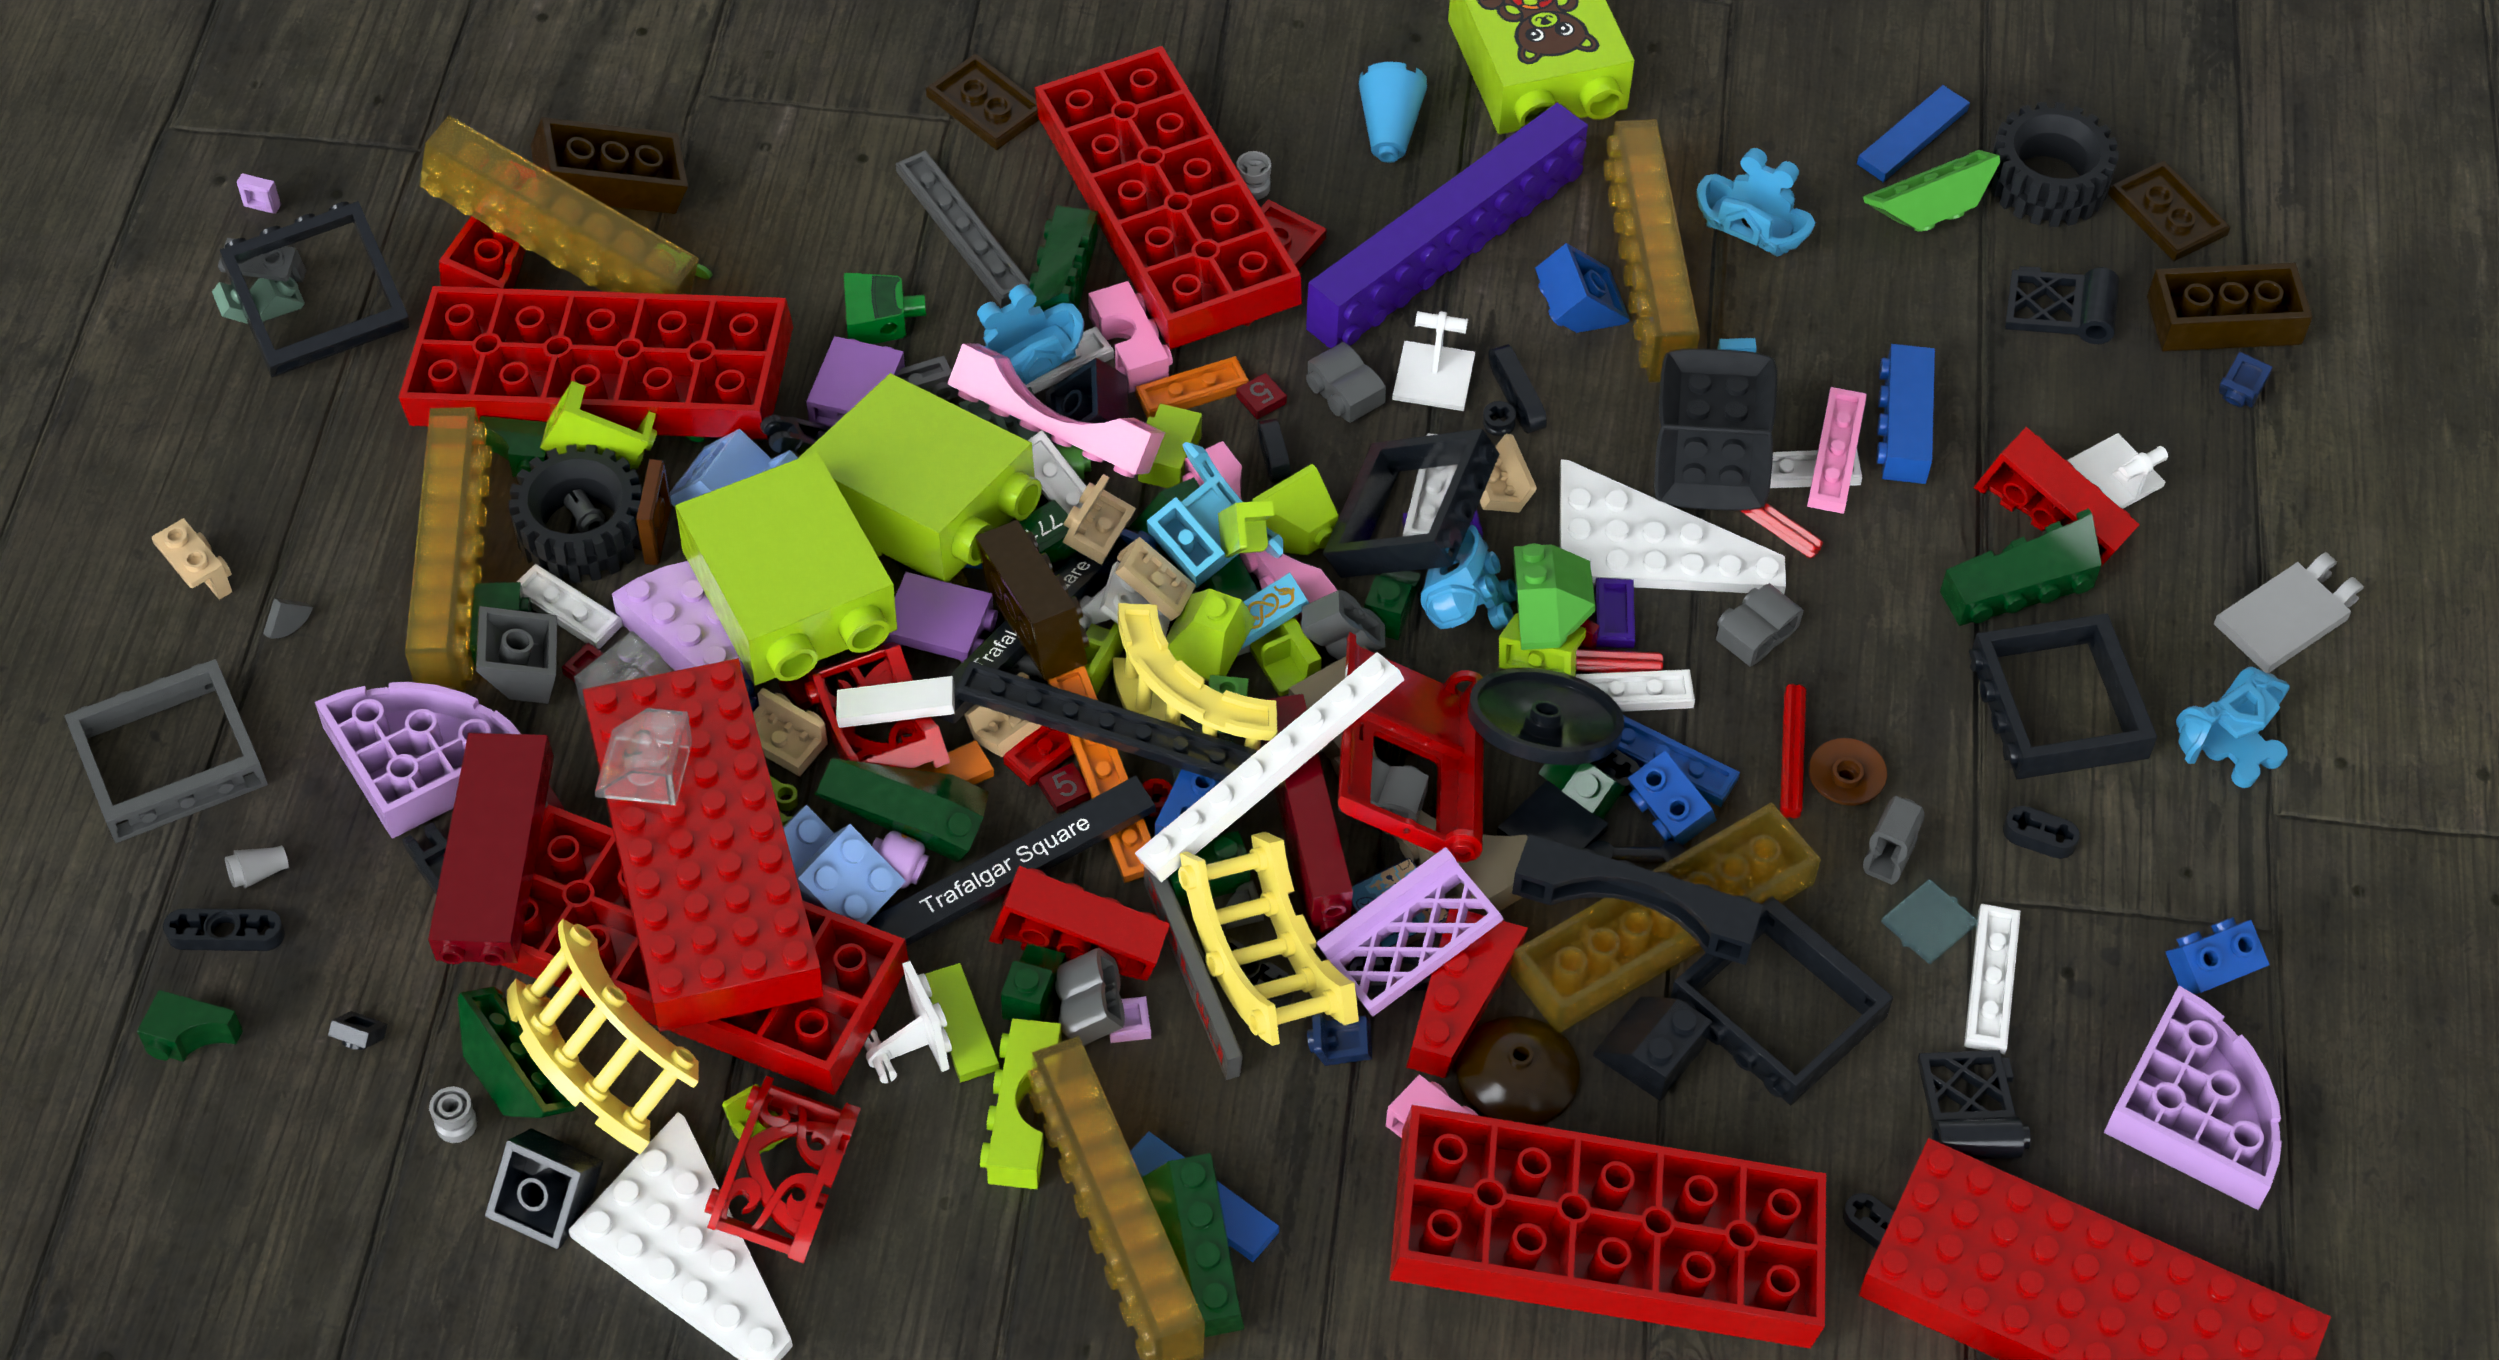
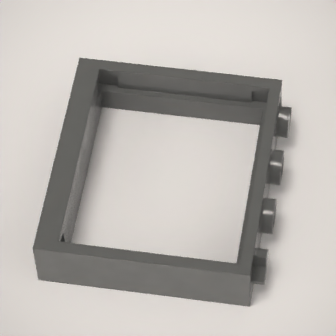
(185, 795)

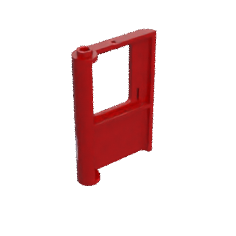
(1431, 723)

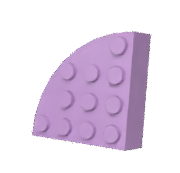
(675, 618)
(406, 745)
(2203, 1103)

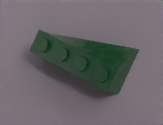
(1065, 257)
(2025, 572)
(1193, 1219)

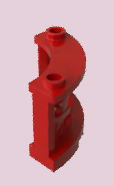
(920, 748)
(800, 1219)

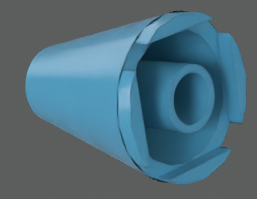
(1391, 107)

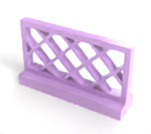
(1394, 913)

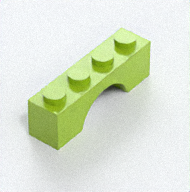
(1015, 1147)

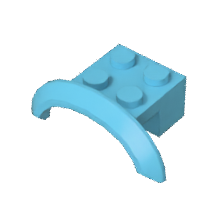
(1191, 527)

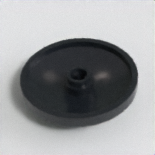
(1545, 716)

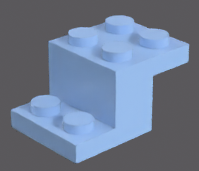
(725, 463)
(839, 868)

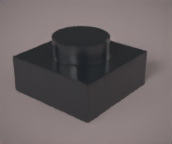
(357, 1030)

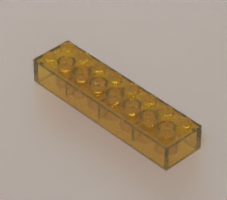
(550, 215)
(1649, 244)
(448, 548)
(1625, 944)
(1116, 1204)

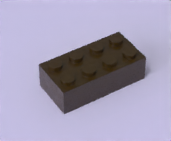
(614, 163)
(2229, 306)
(1033, 599)

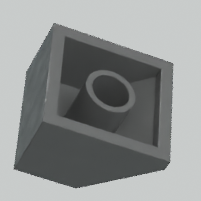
(517, 652)

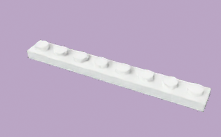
(1270, 766)

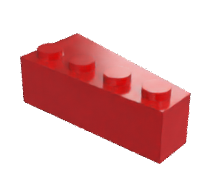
(481, 258)
(2052, 490)
(1076, 921)
(1460, 994)

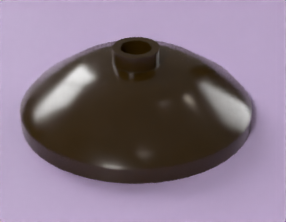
(1514, 1089)

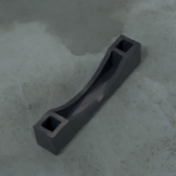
(1560, 873)

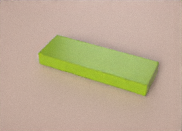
(971, 1046)

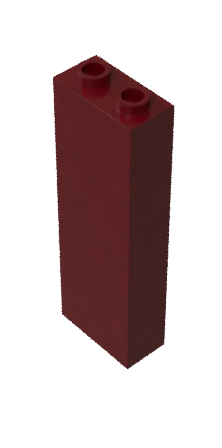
(1312, 835)
(491, 849)

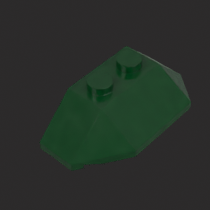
(501, 1060)

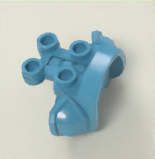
(1760, 198)
(1029, 333)
(1454, 595)
(2233, 726)

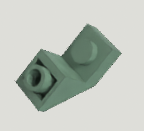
(270, 297)

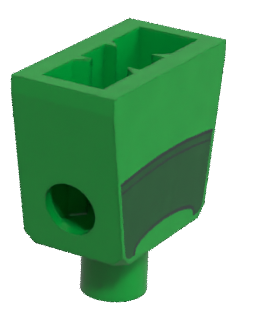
(878, 308)

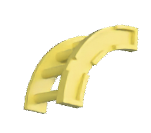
(1154, 676)
(1328, 987)
(560, 1060)

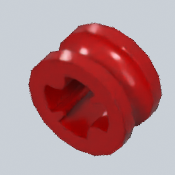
(1157, 786)

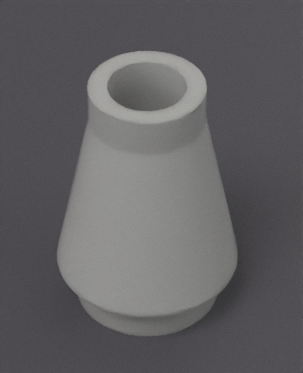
(254, 865)

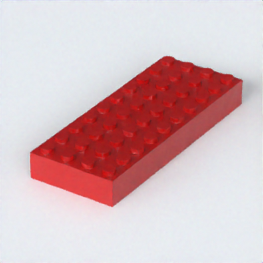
(1168, 197)
(685, 357)
(715, 871)
(806, 1040)
(1610, 1227)
(2061, 1282)

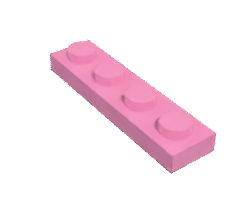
(1837, 450)

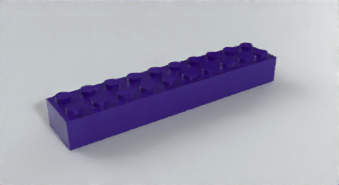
(1446, 227)

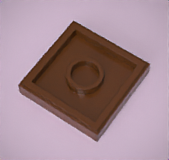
(654, 512)

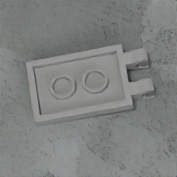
(2288, 613)

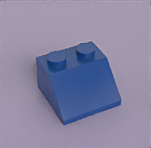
(1580, 291)

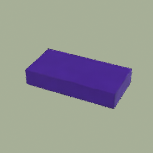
(1615, 612)

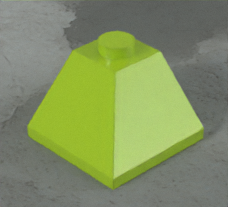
(1301, 511)
(1210, 632)

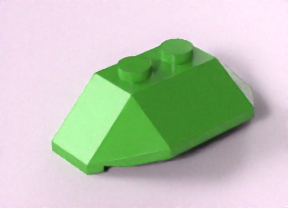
(1938, 192)
(1551, 594)

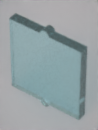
(1929, 921)

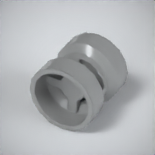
(1255, 171)
(453, 1114)

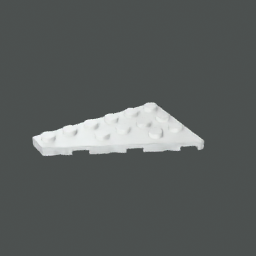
(1654, 542)
(658, 1237)

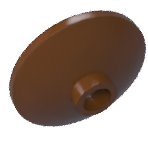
(1848, 759)

